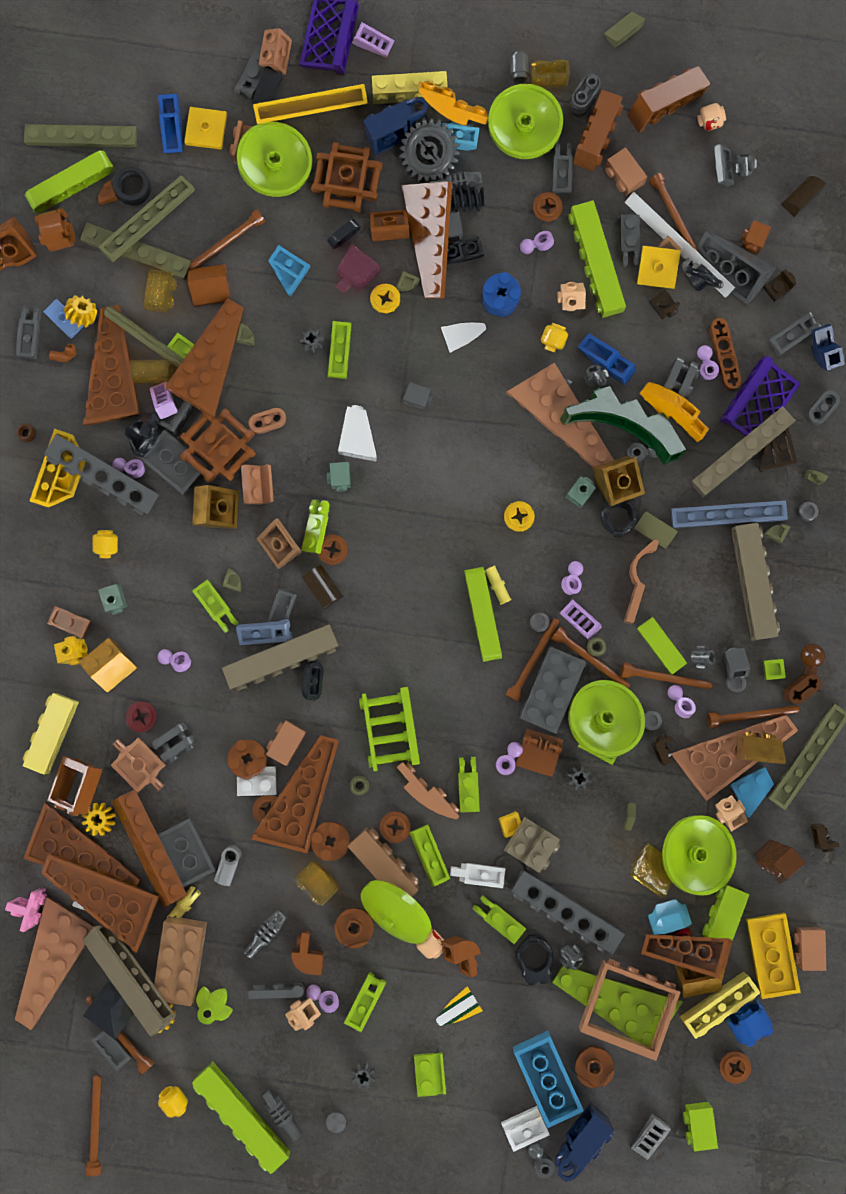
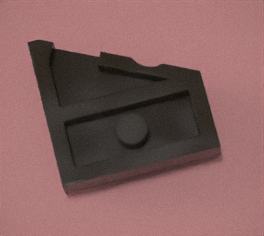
(778, 453)

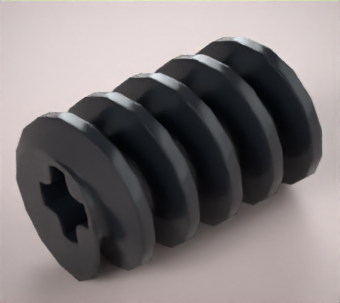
(467, 199)

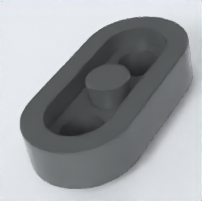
(822, 408)

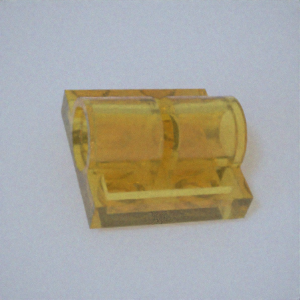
(650, 871)

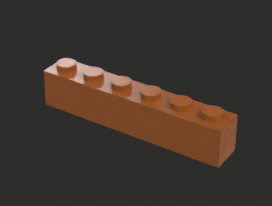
(149, 848)

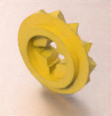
(382, 290)
(523, 508)

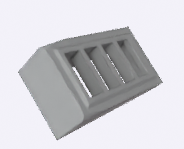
(660, 1136)

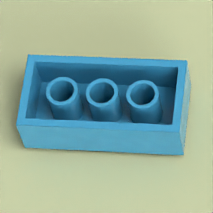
(547, 1079)

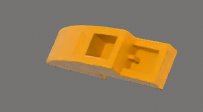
(444, 102)
(677, 407)

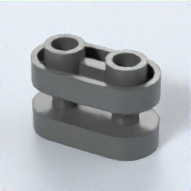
(585, 95)
(691, 372)
(185, 744)

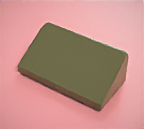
(624, 29)
(655, 529)

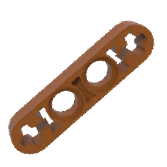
(725, 354)

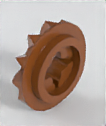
(553, 201)
(337, 557)
(262, 801)
(400, 834)
(743, 1063)

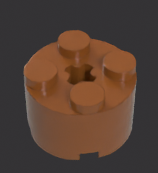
(55, 230)

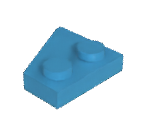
(288, 269)
(752, 789)

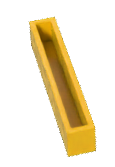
(310, 103)

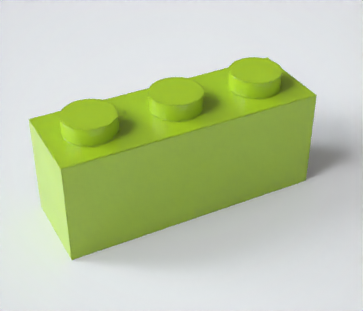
(726, 913)

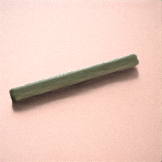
(143, 336)

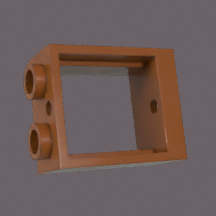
(64, 781)

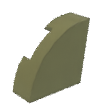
(407, 282)
(245, 335)
(815, 476)
(777, 532)
(232, 581)
(631, 815)

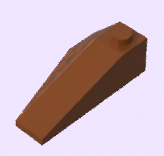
(14, 245)

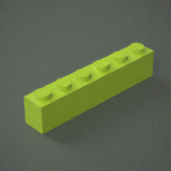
(597, 259)
(241, 1118)

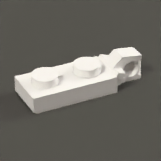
(479, 874)

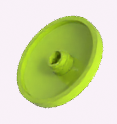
(525, 121)
(274, 159)
(606, 718)
(699, 855)
(396, 912)

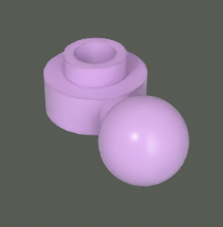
(543, 241)
(705, 353)
(133, 468)
(572, 584)
(165, 657)
(684, 707)
(514, 750)
(314, 993)

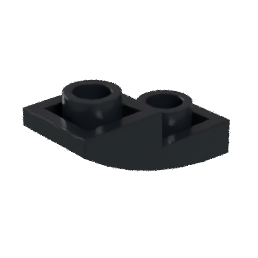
(267, 86)
(464, 250)

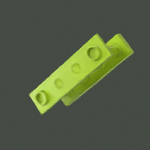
(407, 735)

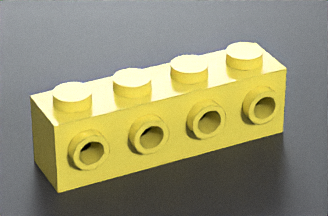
(402, 87)
(50, 733)
(720, 1005)

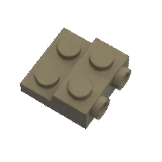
(532, 845)

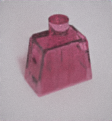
(356, 270)

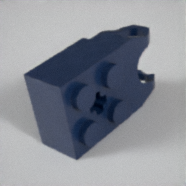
(388, 127)
(583, 1142)

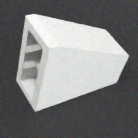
(356, 435)

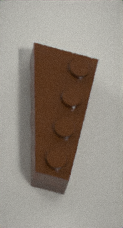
(778, 860)

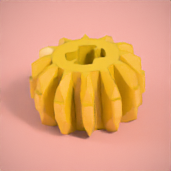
(80, 311)
(93, 822)

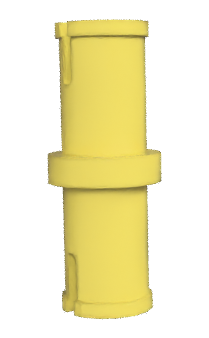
(497, 585)
(184, 904)

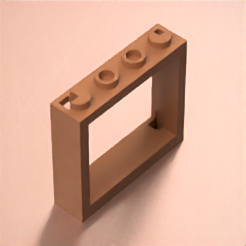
(619, 1040)

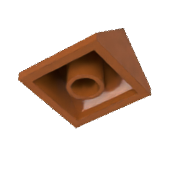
(389, 225)
(209, 285)

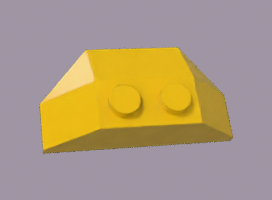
(54, 483)

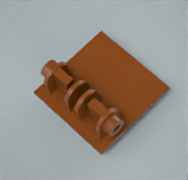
(539, 752)

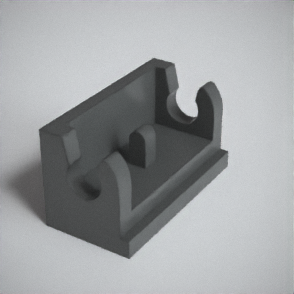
(176, 421)

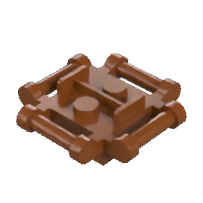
(346, 176)
(217, 446)

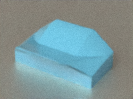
(466, 135)
(669, 917)

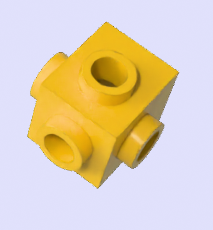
(71, 650)

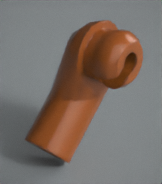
(69, 352)

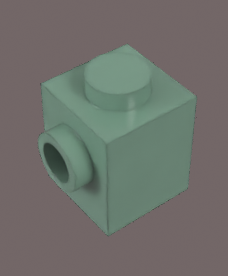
(339, 476)
(581, 491)
(113, 599)

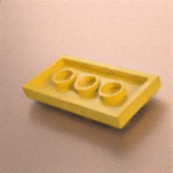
(773, 955)

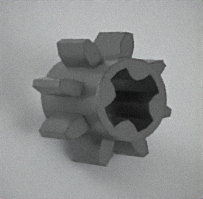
(744, 164)
(311, 334)
(596, 376)
(703, 657)
(577, 773)
(571, 957)
(362, 1082)

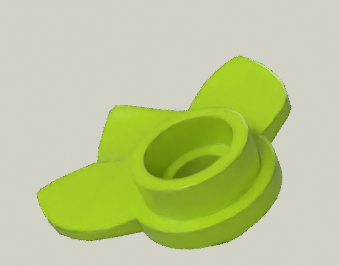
(213, 1002)

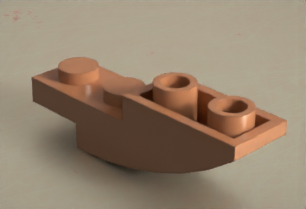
(432, 799)

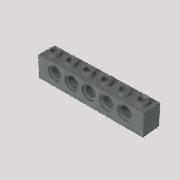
(60, 445)
(612, 934)

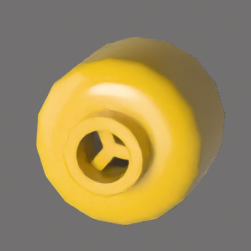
(554, 337)
(105, 543)
(172, 1101)

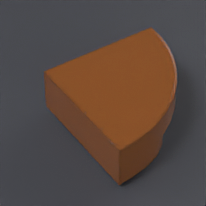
(107, 194)

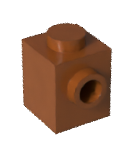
(755, 237)

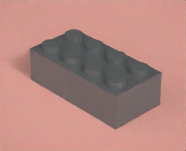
(552, 690)

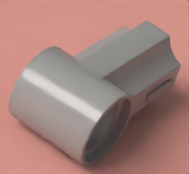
(227, 866)

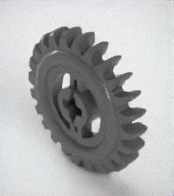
(416, 136)

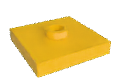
(205, 128)
(658, 267)

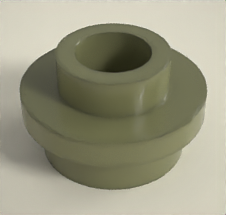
(602, 644)
(354, 789)

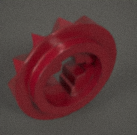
(138, 725)

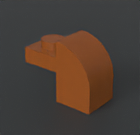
(461, 951)
(307, 960)

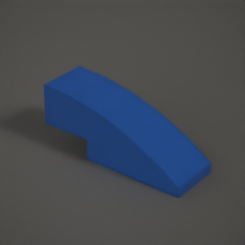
(170, 123)
(608, 357)

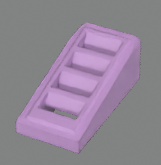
(376, 35)
(163, 402)
(597, 626)

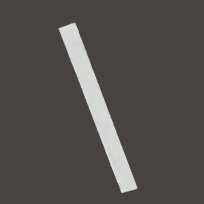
(665, 230)

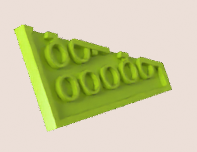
(620, 1004)

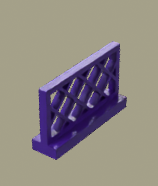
(344, 37)
(750, 387)

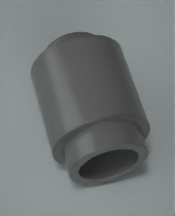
(519, 66)

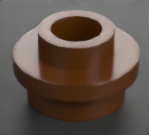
(20, 432)

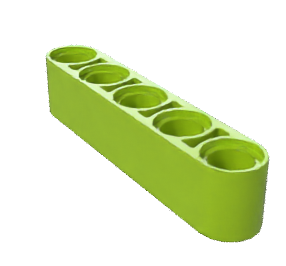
(69, 181)
(483, 614)

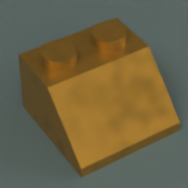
(619, 480)
(215, 507)
(108, 664)
(760, 749)
(695, 983)

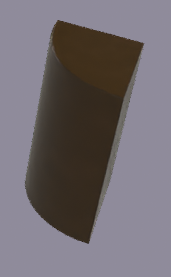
(803, 195)
(322, 586)

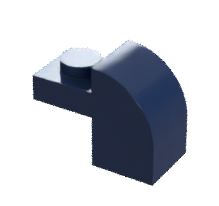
(825, 350)

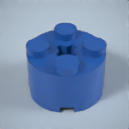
(503, 284)
(750, 1023)

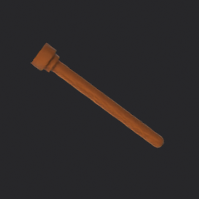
(658, 183)
(254, 220)
(561, 637)
(628, 670)
(515, 691)
(715, 719)
(142, 1062)
(93, 1167)

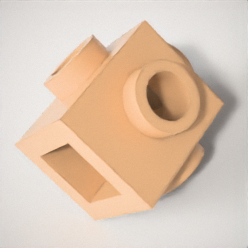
(572, 296)
(731, 813)
(302, 1014)

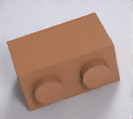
(625, 172)
(286, 742)
(810, 948)

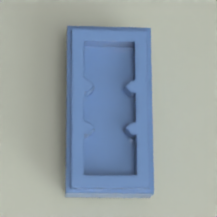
(56, 313)

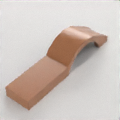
(639, 587)

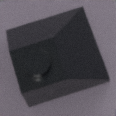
(109, 1011)

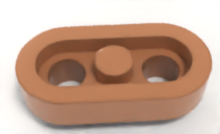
(267, 419)

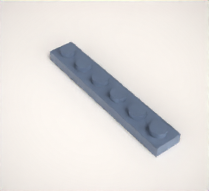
(729, 514)

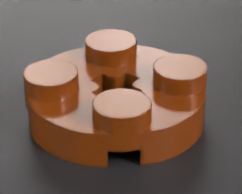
(251, 769)
(329, 852)
(348, 937)
(596, 1078)

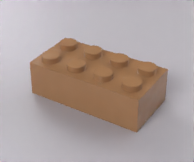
(381, 862)
(180, 960)

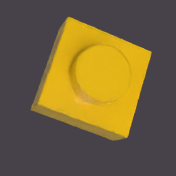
(509, 823)

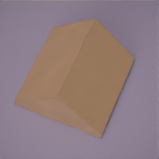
(278, 544)

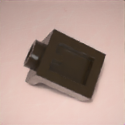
(780, 285)
(664, 305)
(662, 752)
(820, 837)

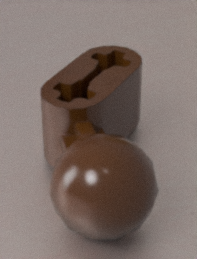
(812, 657)

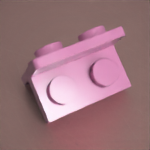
(28, 908)

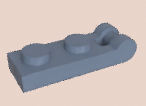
(264, 632)

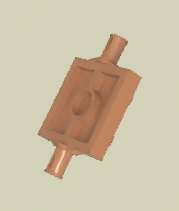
(138, 764)

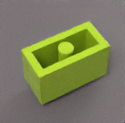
(700, 1126)

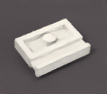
(260, 784)
(525, 1128)

